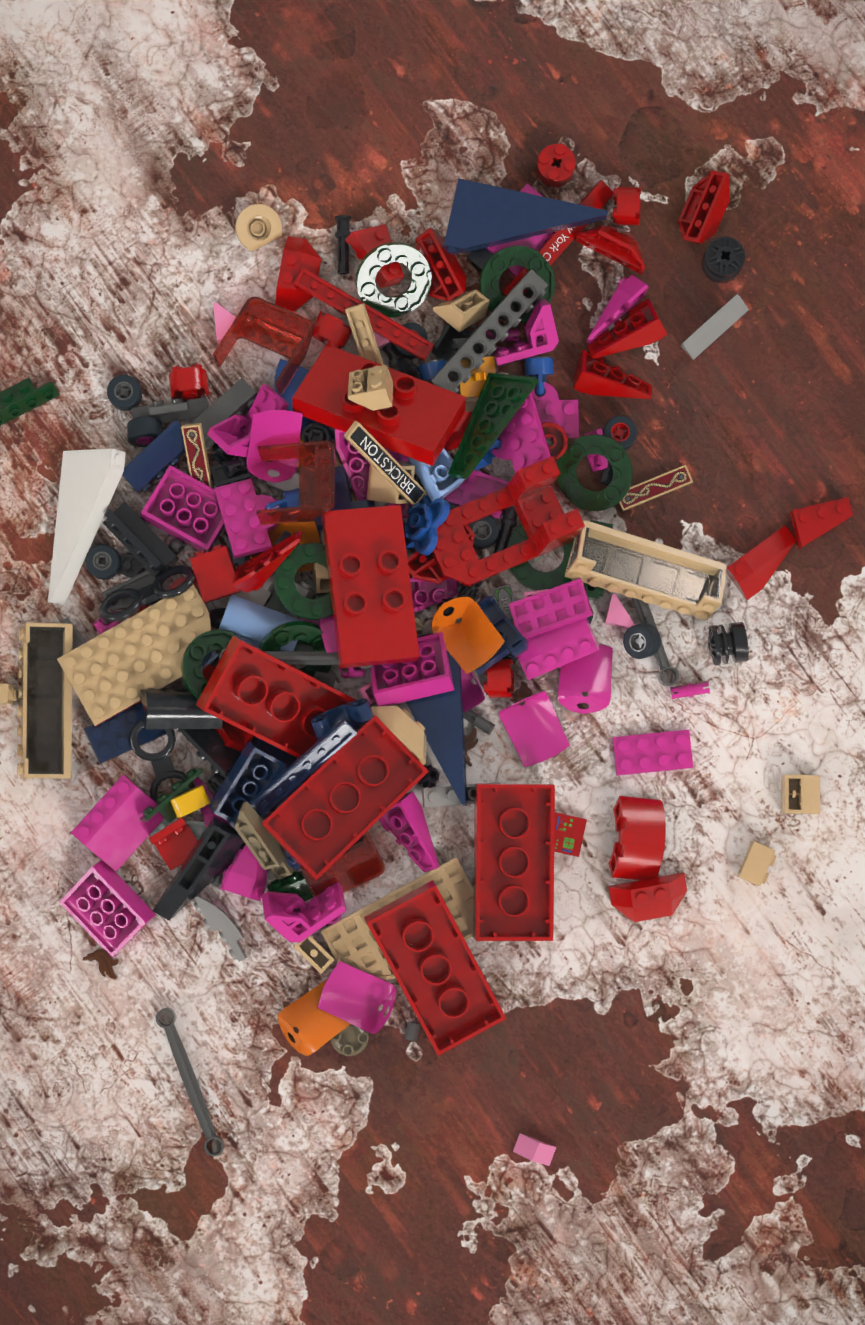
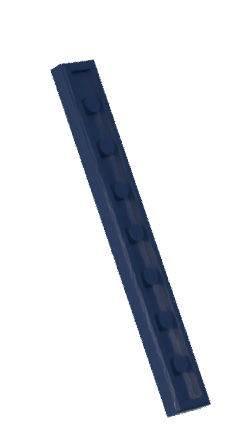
(300, 769)

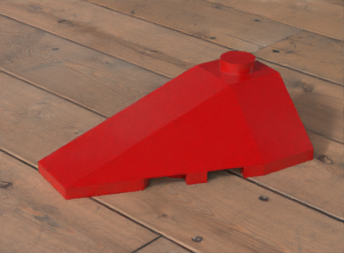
(634, 331)
(257, 570)

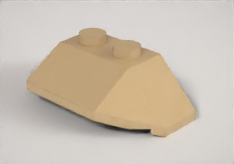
(404, 728)

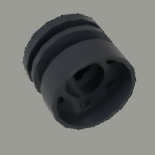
(727, 269)
(728, 643)

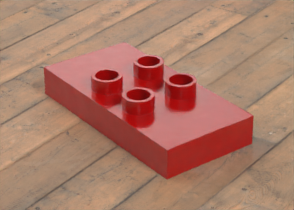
(415, 424)
(370, 586)
(268, 697)
(344, 798)
(514, 862)
(435, 967)

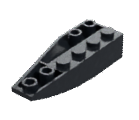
(212, 747)
(204, 863)

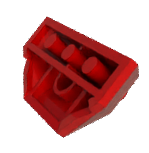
(705, 207)
(613, 246)
(296, 254)
(447, 275)
(425, 566)
(649, 897)

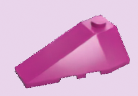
(627, 294)
(355, 465)
(427, 593)
(410, 828)
(246, 876)

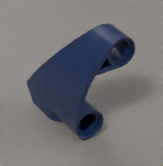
(353, 712)

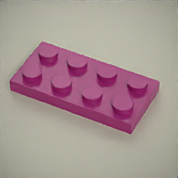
(474, 487)
(551, 609)
(652, 752)

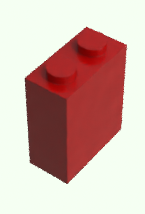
(215, 573)

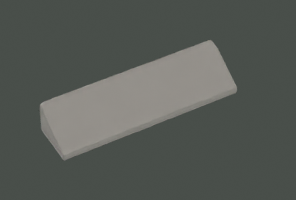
(714, 327)

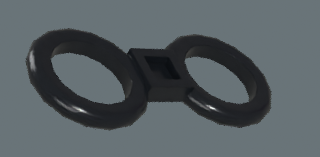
(147, 594)
(160, 761)

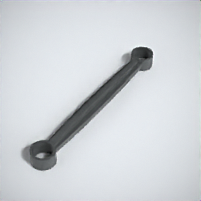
(645, 616)
(305, 657)
(190, 1082)

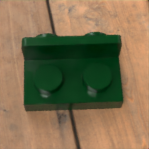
(292, 884)

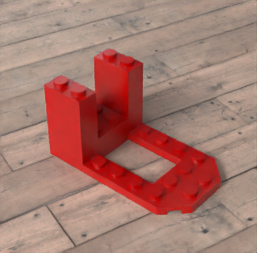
(537, 510)

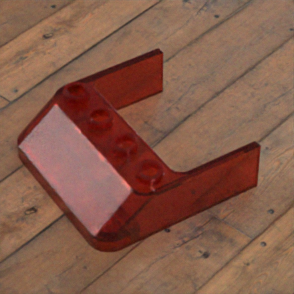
(271, 329)
(315, 480)
(352, 869)

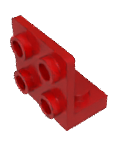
(174, 843)

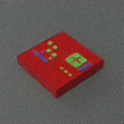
(568, 834)

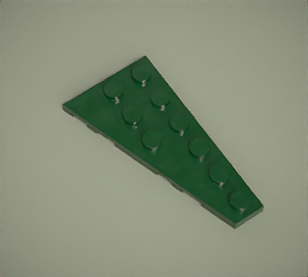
(494, 409)

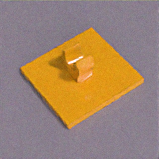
(474, 385)

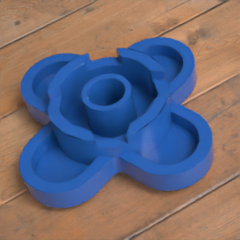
(423, 522)

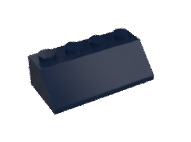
(155, 459)
(246, 779)

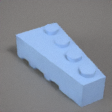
(436, 477)

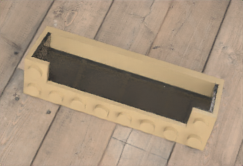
(647, 571)
(45, 702)

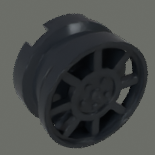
(315, 432)

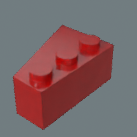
(367, 239)
(818, 519)

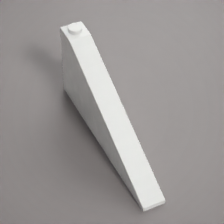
(84, 496)

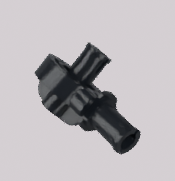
(400, 362)

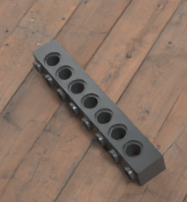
(530, 282)

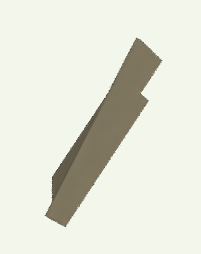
(261, 843)

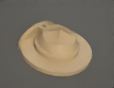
(257, 226)

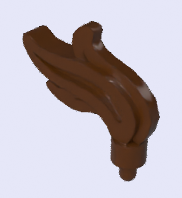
(469, 744)
(105, 962)

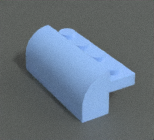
(253, 621)

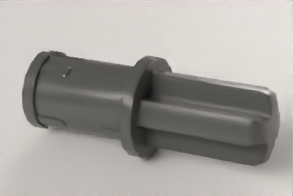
(479, 721)

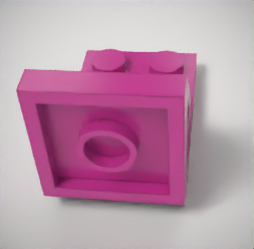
(539, 323)
(235, 431)
(310, 916)

